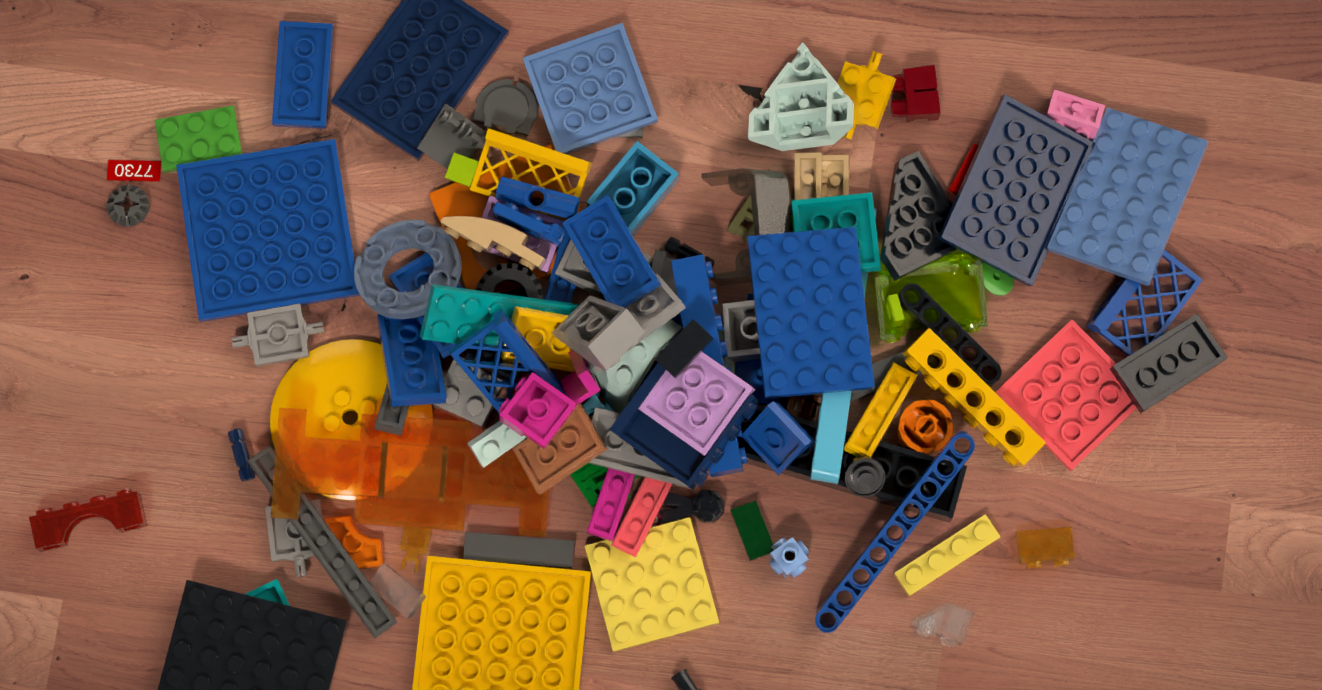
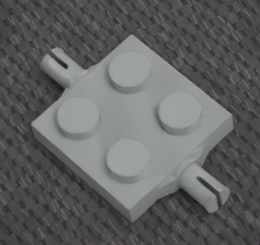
(278, 335)
(287, 543)

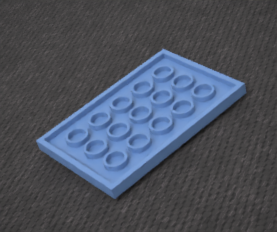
(1128, 196)

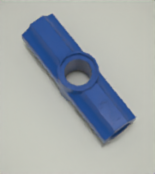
(521, 194)

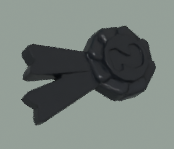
(705, 506)

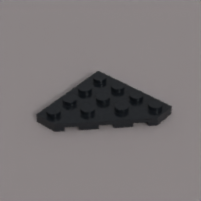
(914, 218)

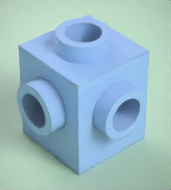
(783, 566)

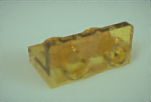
(1045, 546)

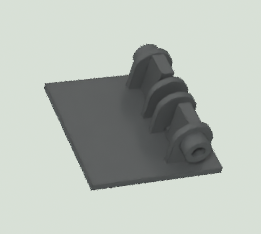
(450, 135)

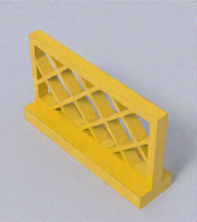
(531, 152)

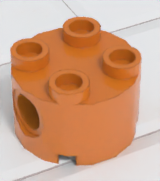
(925, 427)

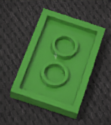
(197, 137)

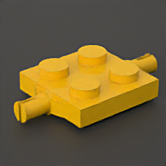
(867, 90)

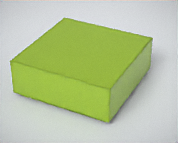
(461, 170)
(894, 310)

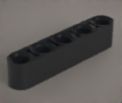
(943, 322)

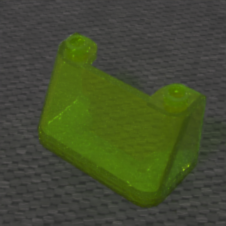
(952, 282)

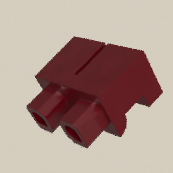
(919, 94)

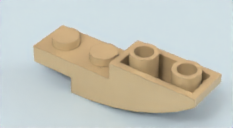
(485, 233)

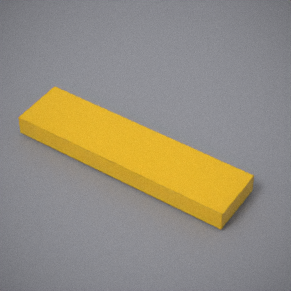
(880, 411)

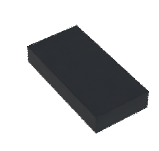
(684, 348)

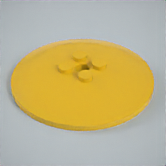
(330, 383)

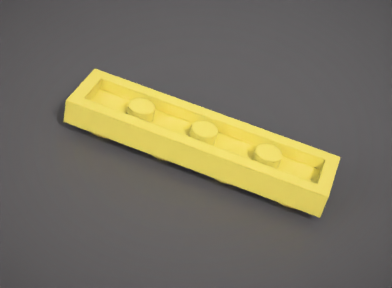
(946, 555)

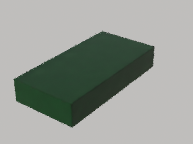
(752, 530)

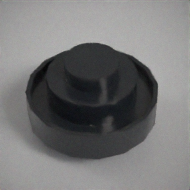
(864, 476)

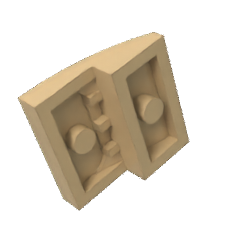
(821, 175)

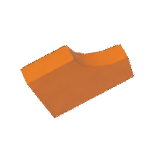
(363, 550)

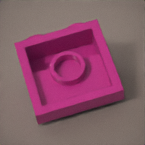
(536, 410)

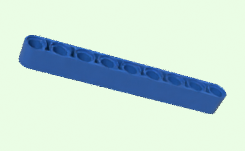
(891, 545)

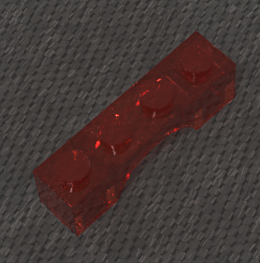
(53, 528)

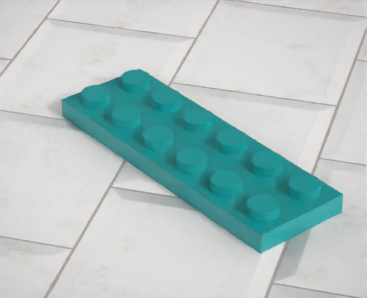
(459, 312)

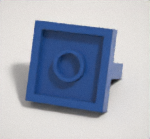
(777, 437)

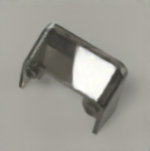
(770, 207)

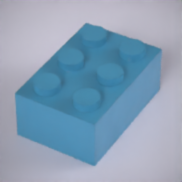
(637, 185)

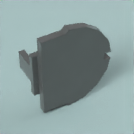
(506, 107)

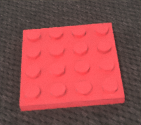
(1068, 395)

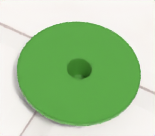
(996, 281)

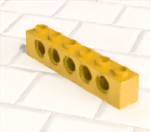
(1027, 442)

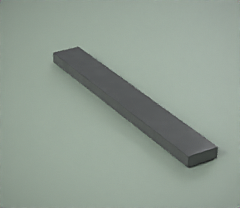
(330, 553)

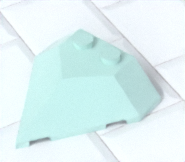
(802, 108)
(622, 381)

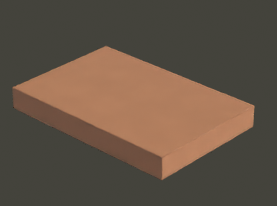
(568, 451)

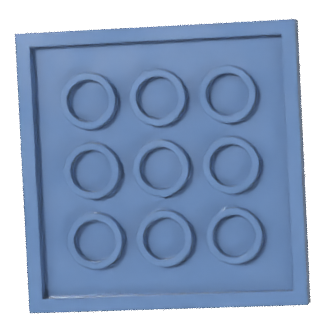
(590, 89)

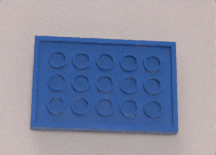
(810, 312)

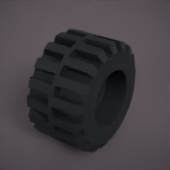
(511, 272)

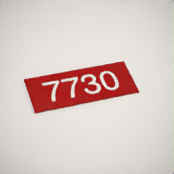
(134, 170)

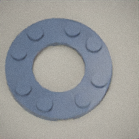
(388, 242)

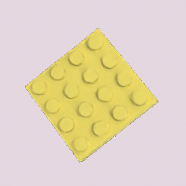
(657, 591)

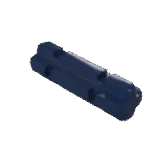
(241, 454)

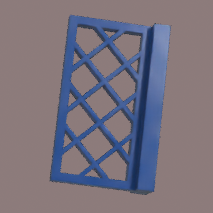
(1122, 294)
(516, 344)

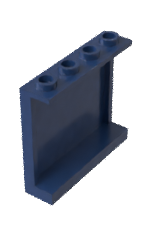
(665, 447)

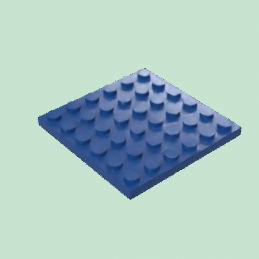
(267, 230)

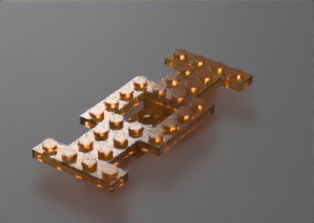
(421, 464)

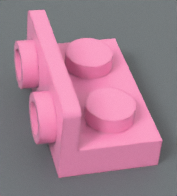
(1076, 113)

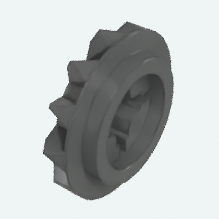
(136, 213)

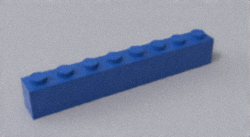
(698, 297)

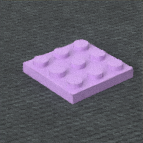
(697, 402)

